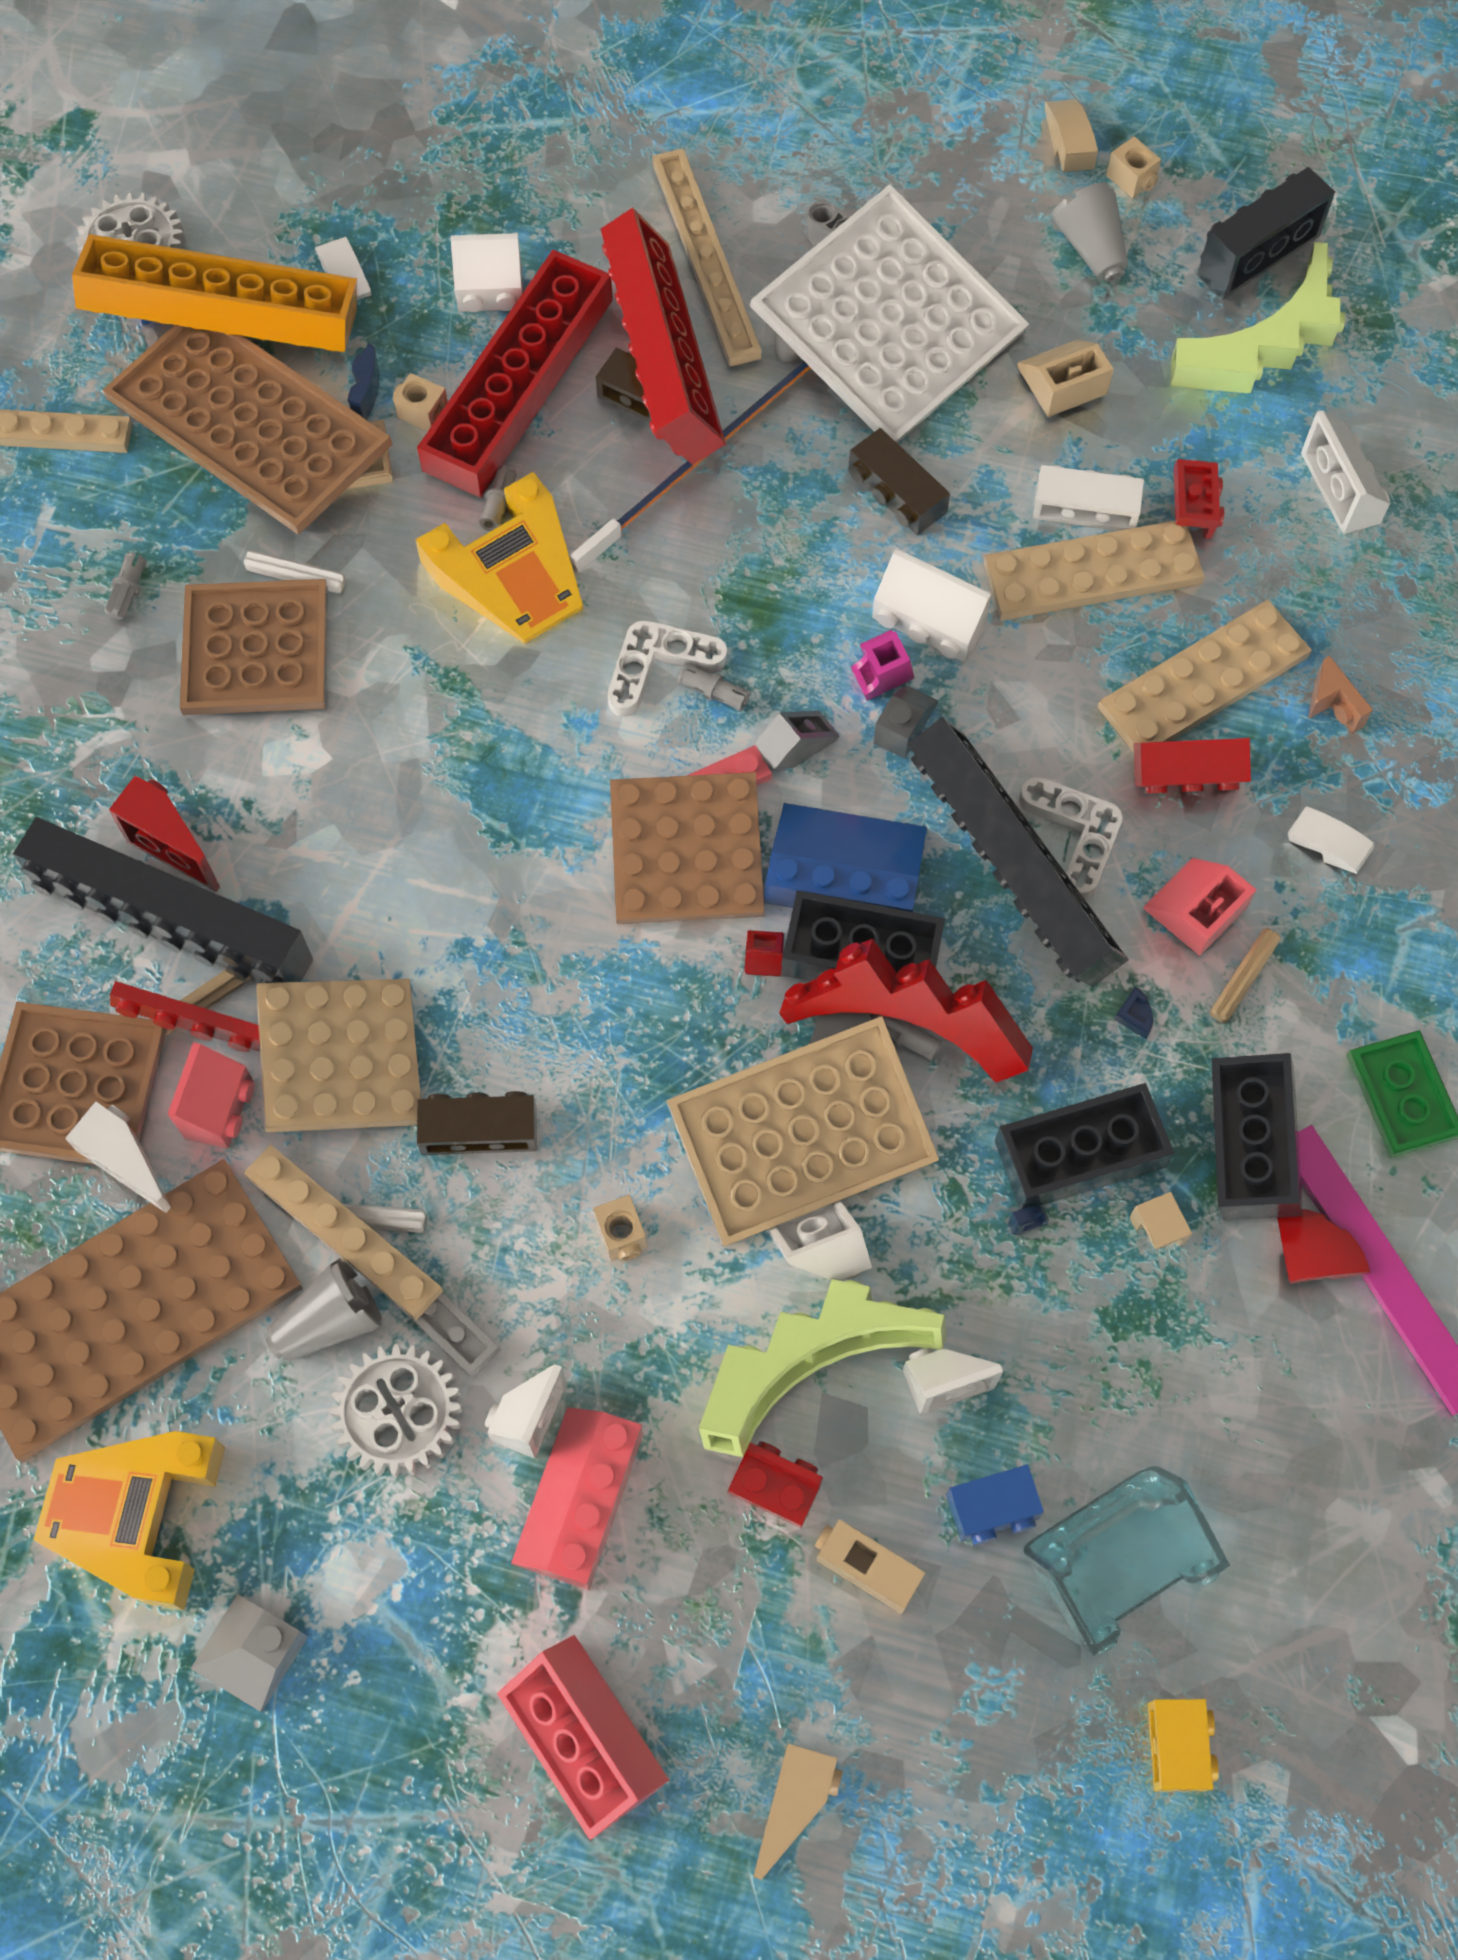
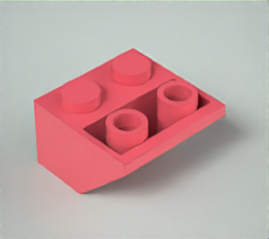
(1201, 902)

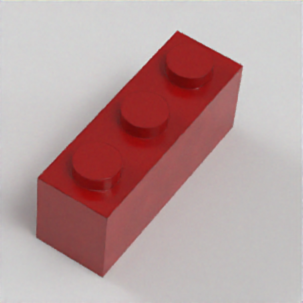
(1192, 764)

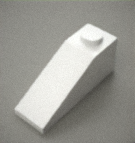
(113, 1146)

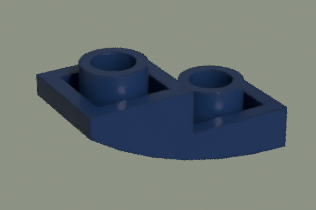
(366, 375)

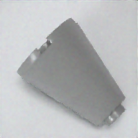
(1095, 229)
(324, 1314)

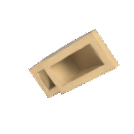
(1071, 135)

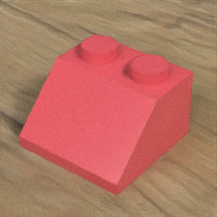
(210, 1097)

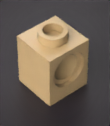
(1133, 167)
(419, 401)
(614, 1214)

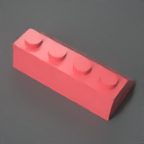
(578, 1496)
(582, 1736)

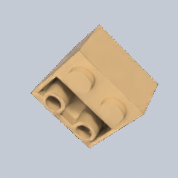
(1067, 375)

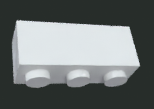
(1087, 498)

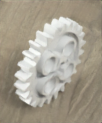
(134, 221)
(364, 1429)

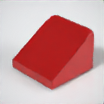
(764, 953)

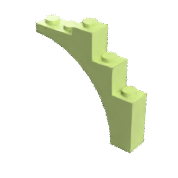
(1238, 358)
(800, 1345)

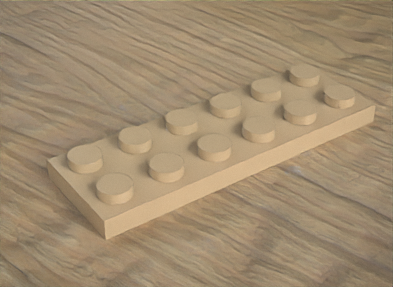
(1092, 569)
(1205, 677)

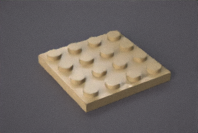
(337, 1054)

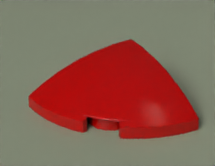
(1319, 1249)

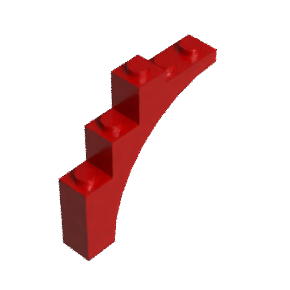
(918, 994)

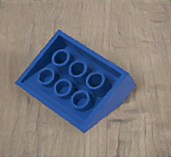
(844, 858)

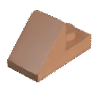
(1336, 691)

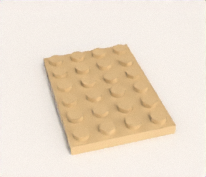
(802, 1131)

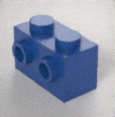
(995, 1504)

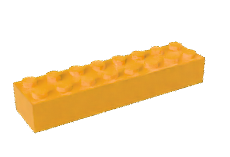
(215, 293)

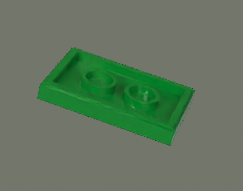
(1405, 1093)

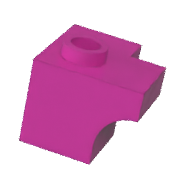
(883, 665)

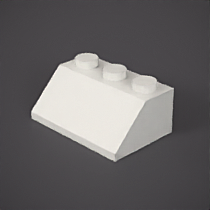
(1344, 474)
(931, 606)

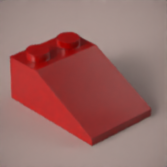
(155, 827)

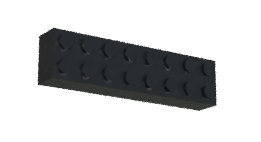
(1018, 854)
(161, 906)

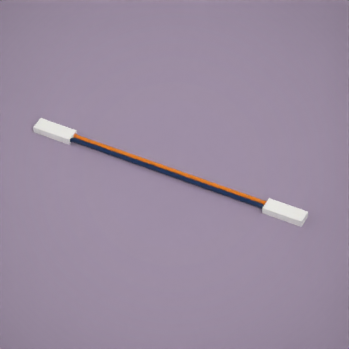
(612, 530)

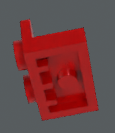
(1198, 495)
(776, 1483)

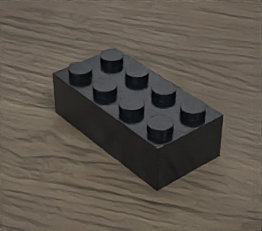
(1265, 232)
(827, 924)
(1256, 1137)
(1083, 1146)

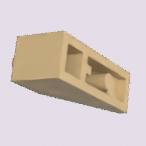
(800, 1793)

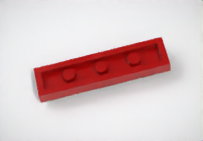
(174, 1013)

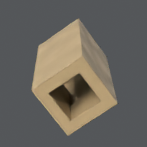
(868, 1565)

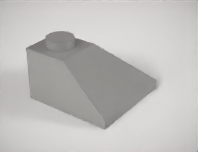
(249, 1652)

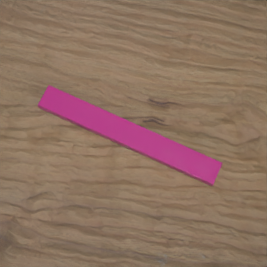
(1389, 1277)

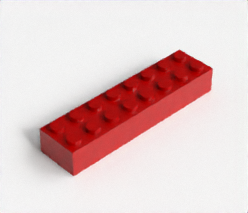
(661, 338)
(515, 373)

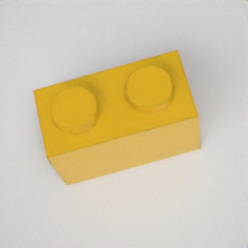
(1182, 1745)

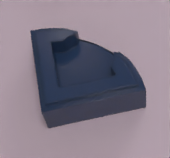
(1136, 1013)
(1027, 1219)

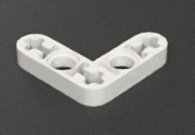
(656, 649)
(1086, 822)

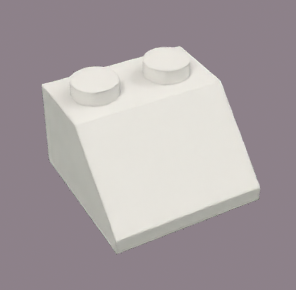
(487, 271)

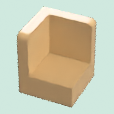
(1161, 1221)

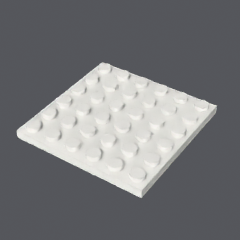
(889, 315)

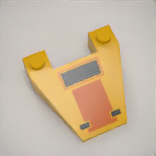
(513, 573)
(109, 1508)

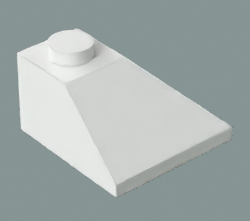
(824, 1243)
(947, 1378)
(527, 1412)

